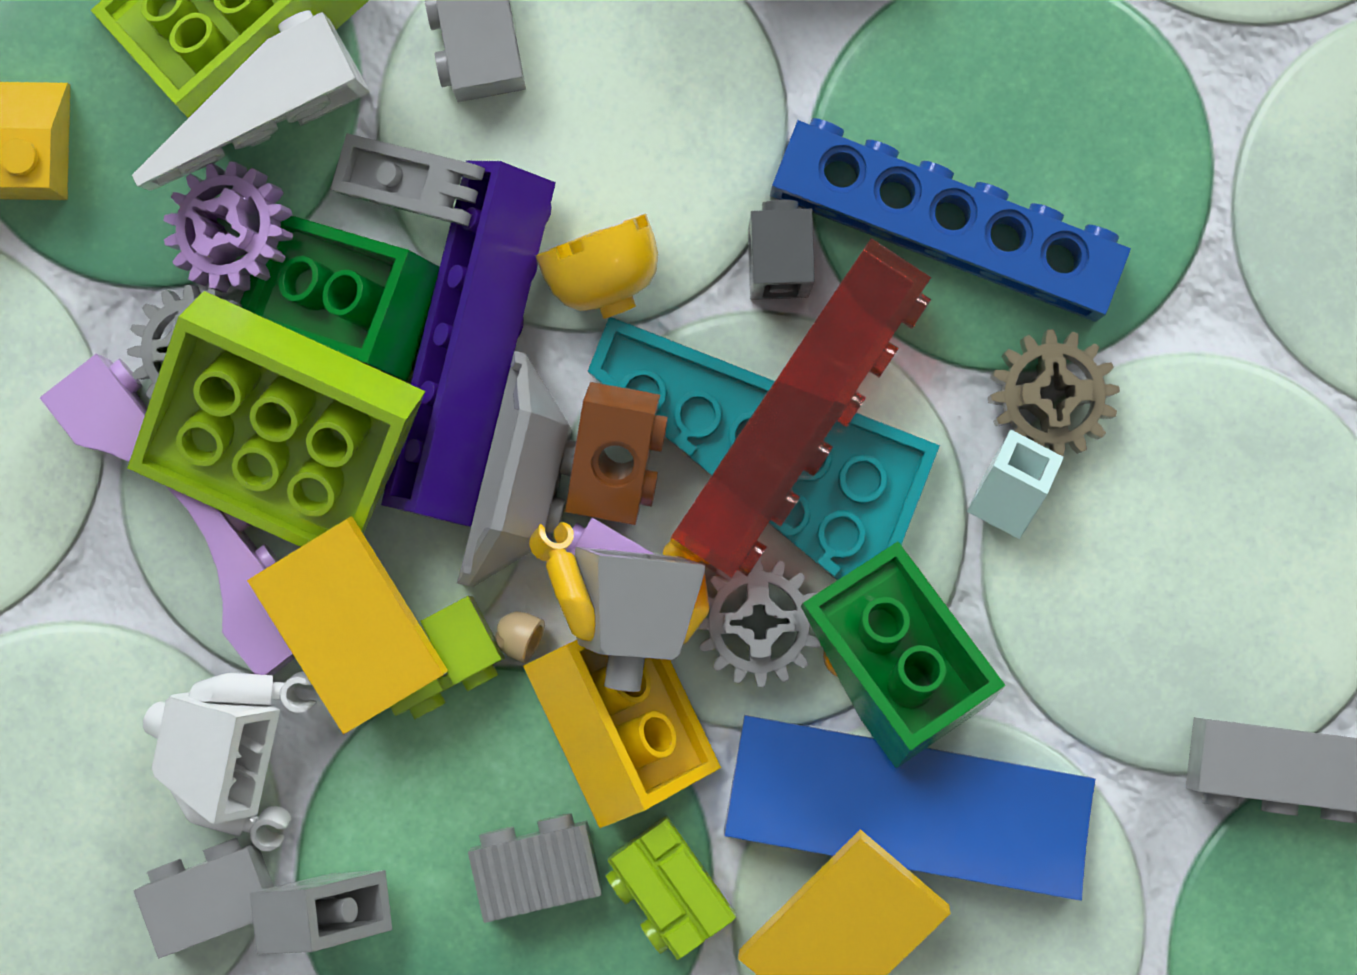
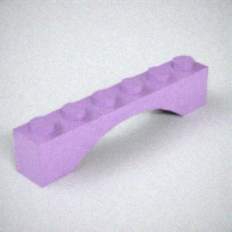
(105, 414)

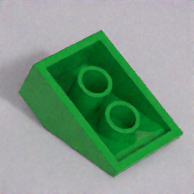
(348, 294)
(900, 654)

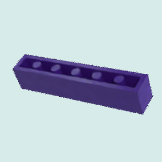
(470, 343)

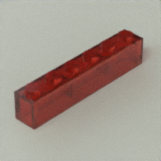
(800, 411)

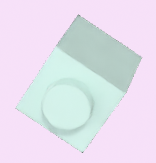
(1015, 484)

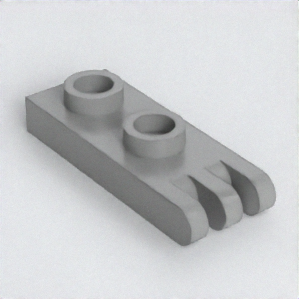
(405, 178)

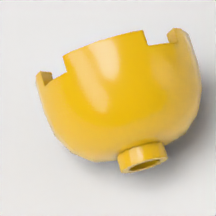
(602, 267)

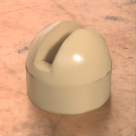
(519, 635)

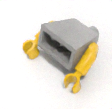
(625, 601)

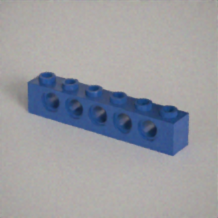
(1095, 250)

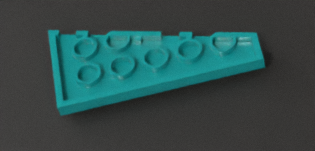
(844, 512)

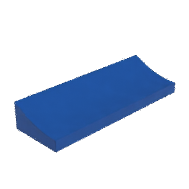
(931, 813)

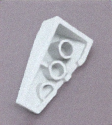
(288, 77)

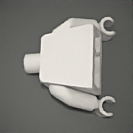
(218, 751)

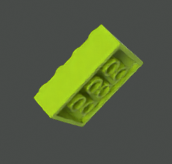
(201, 43)
(271, 423)

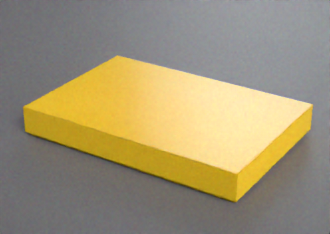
(347, 625)
(848, 918)

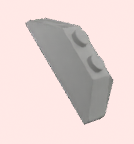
(520, 475)

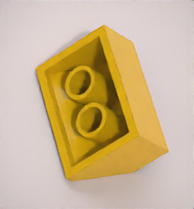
(34, 140)
(619, 743)

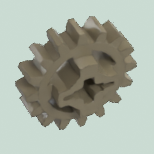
(1078, 392)

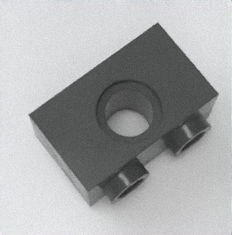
(780, 251)

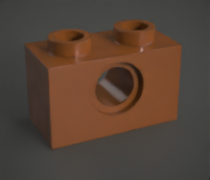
(599, 484)

